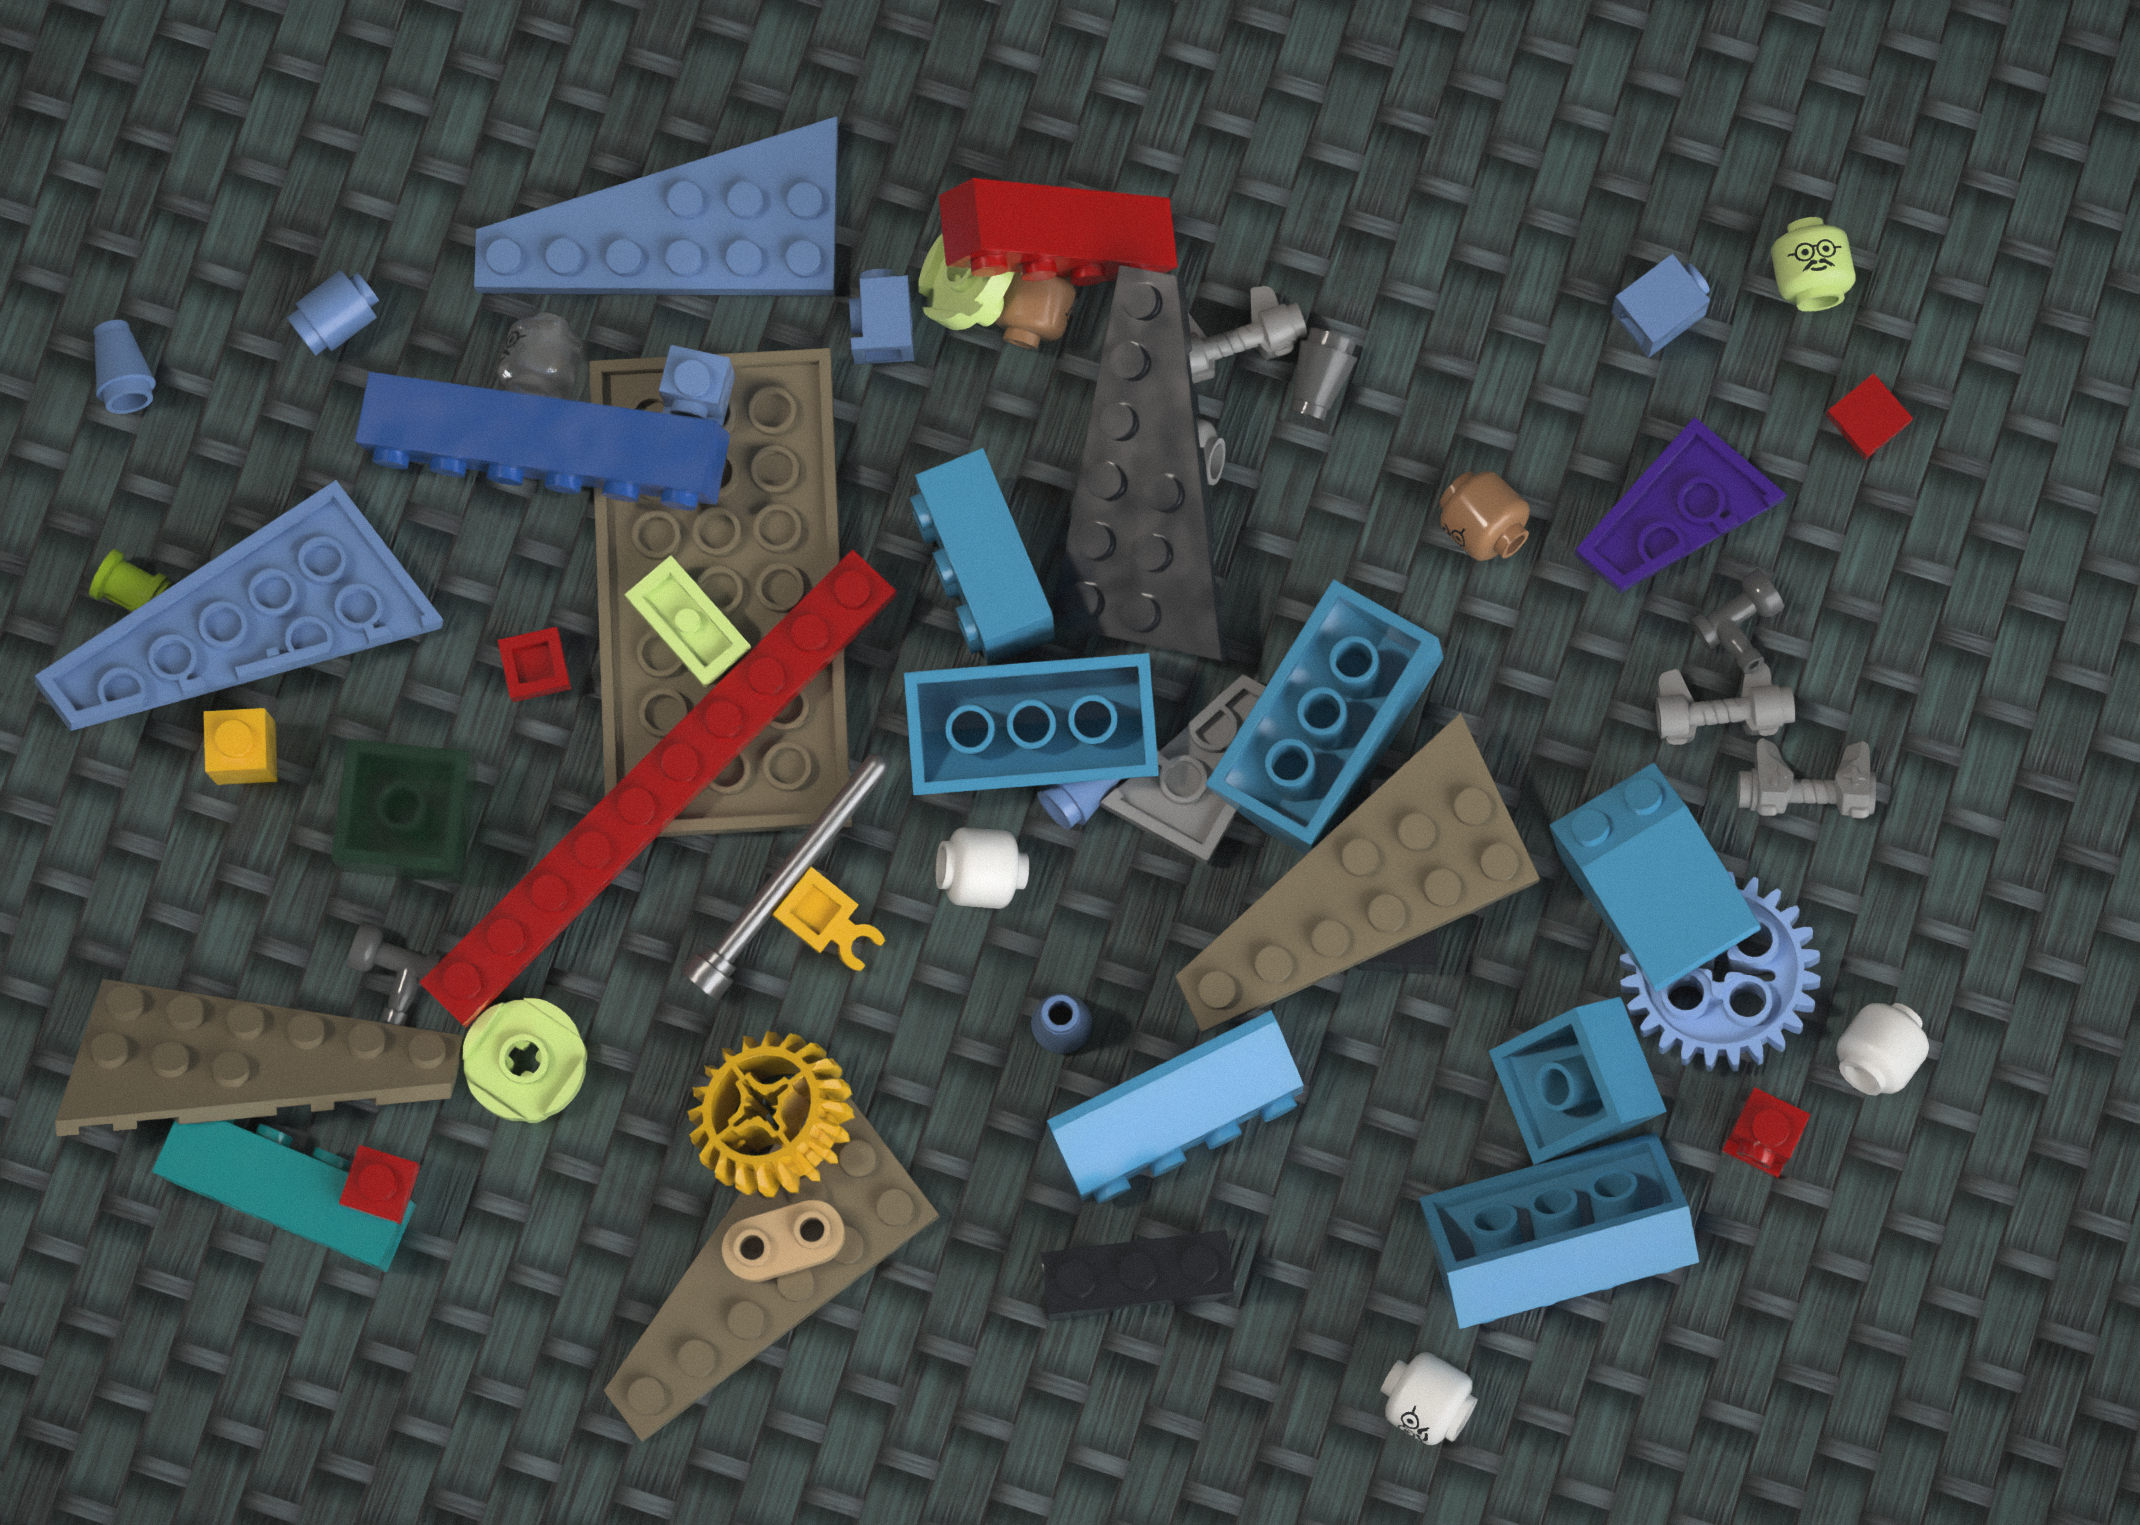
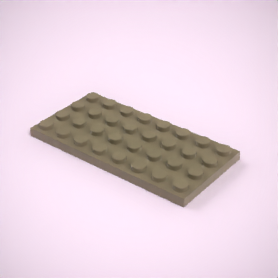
(755, 562)

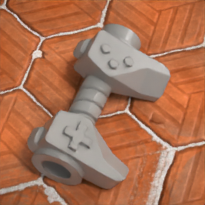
(1272, 333)
(1759, 708)
(1772, 786)

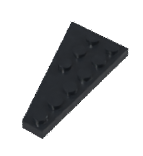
(1142, 506)

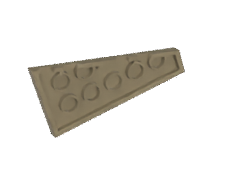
(1395, 869)
(230, 1059)
(722, 1322)

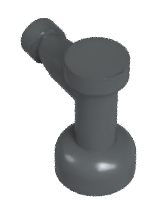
(1722, 625)
(410, 966)

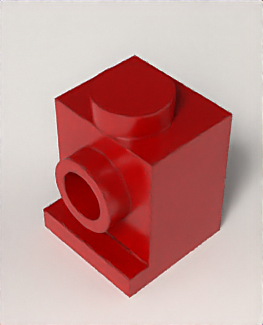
(1765, 1132)

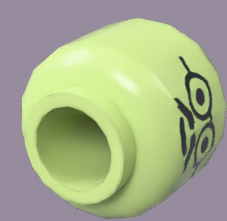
(1813, 264)

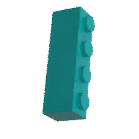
(277, 1186)

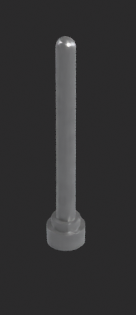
(714, 965)

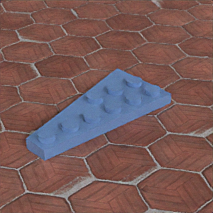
(713, 226)
(271, 604)

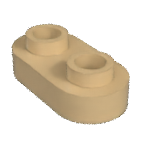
(782, 1239)

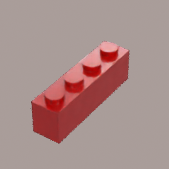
(1054, 231)

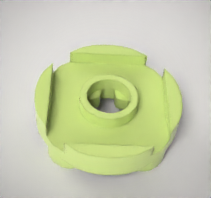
(957, 296)
(518, 1025)

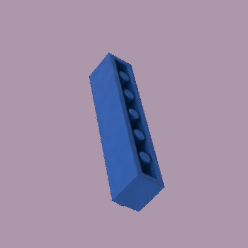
(543, 440)

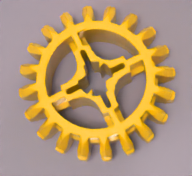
(811, 1092)

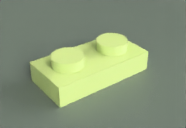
(688, 622)

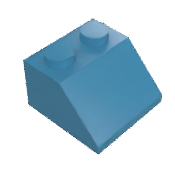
(1577, 1079)

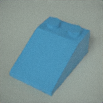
(1653, 877)

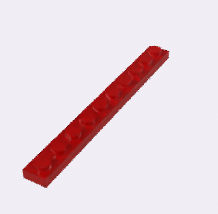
(658, 788)

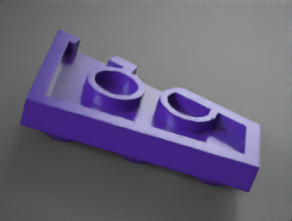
(1676, 507)

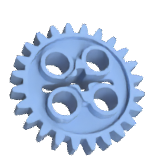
(1713, 1024)

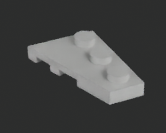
(1177, 802)

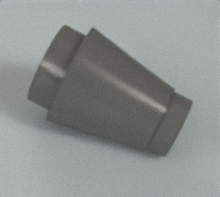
(1321, 372)

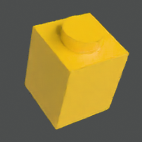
(240, 746)

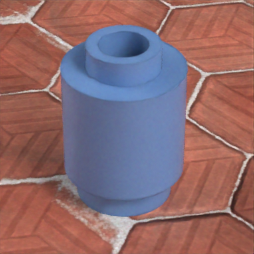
(334, 312)

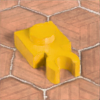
(820, 913)

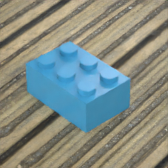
(981, 558)

